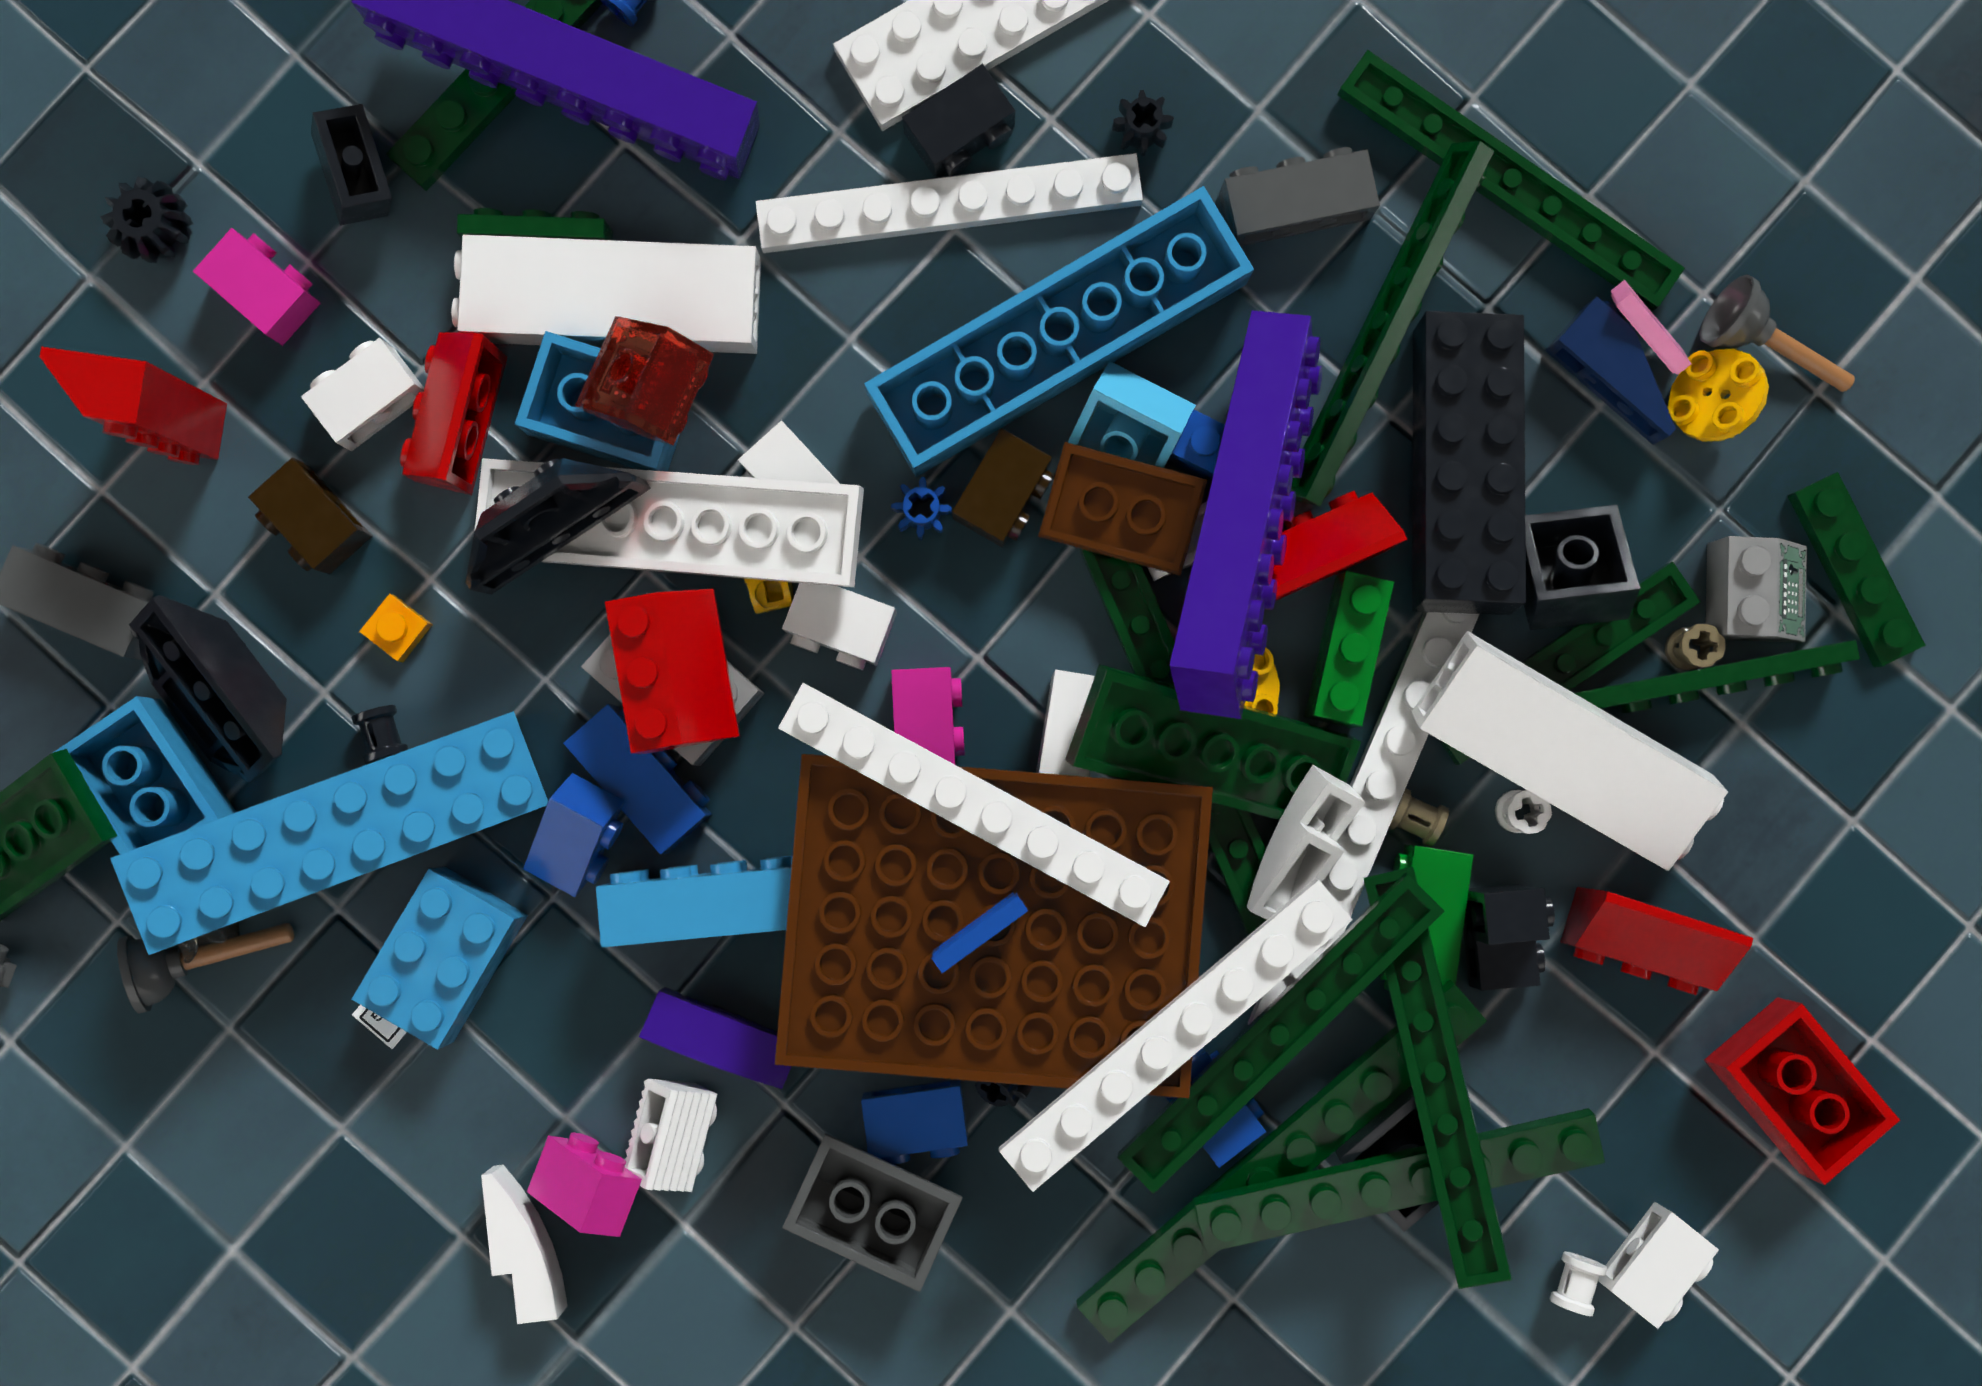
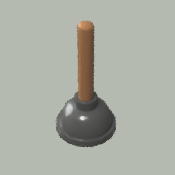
(1742, 317)
(153, 976)

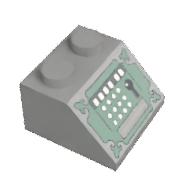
(1757, 589)

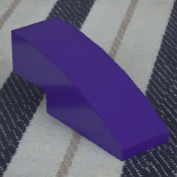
(714, 1037)

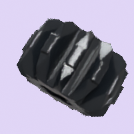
(146, 220)

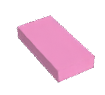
(1649, 328)

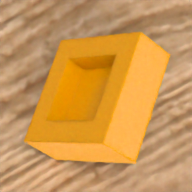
(396, 628)

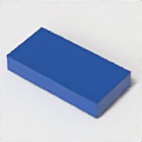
(978, 932)

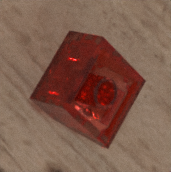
(645, 379)

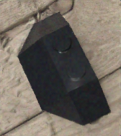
(544, 517)
(212, 685)

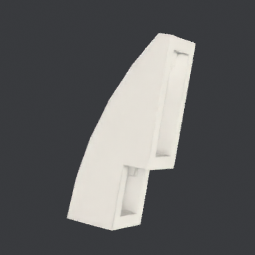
(1304, 841)
(522, 1248)

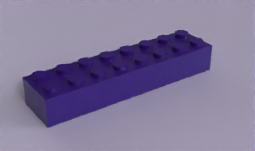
(576, 73)
(1246, 515)

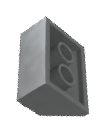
(872, 1212)

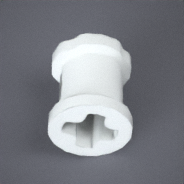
(1532, 822)
(1578, 1283)

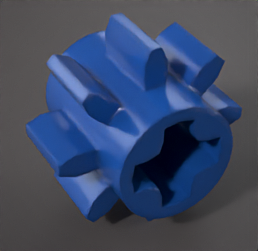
(920, 522)

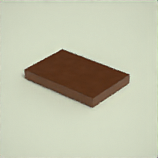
(1122, 508)

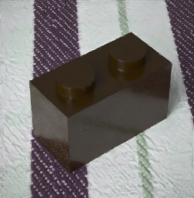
(1002, 489)
(308, 517)

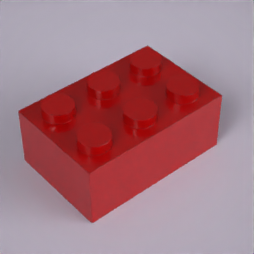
(1802, 1090)

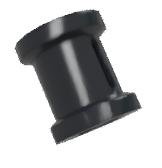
(379, 733)

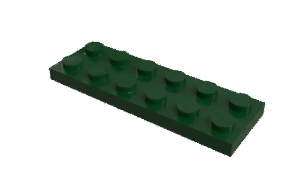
(1253, 763)

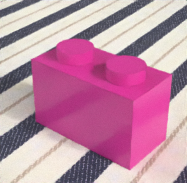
(256, 286)
(925, 709)
(584, 1185)

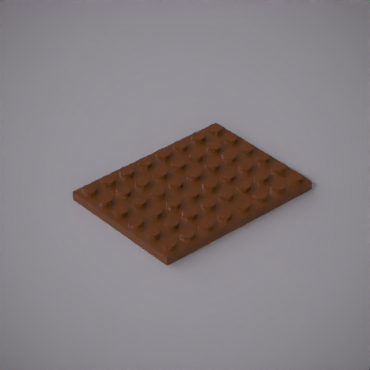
(1033, 1004)

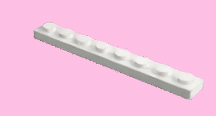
(949, 203)
(974, 804)
(1174, 1034)

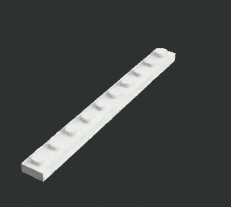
(1385, 769)

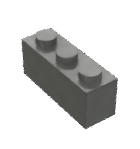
(1299, 196)
(72, 598)

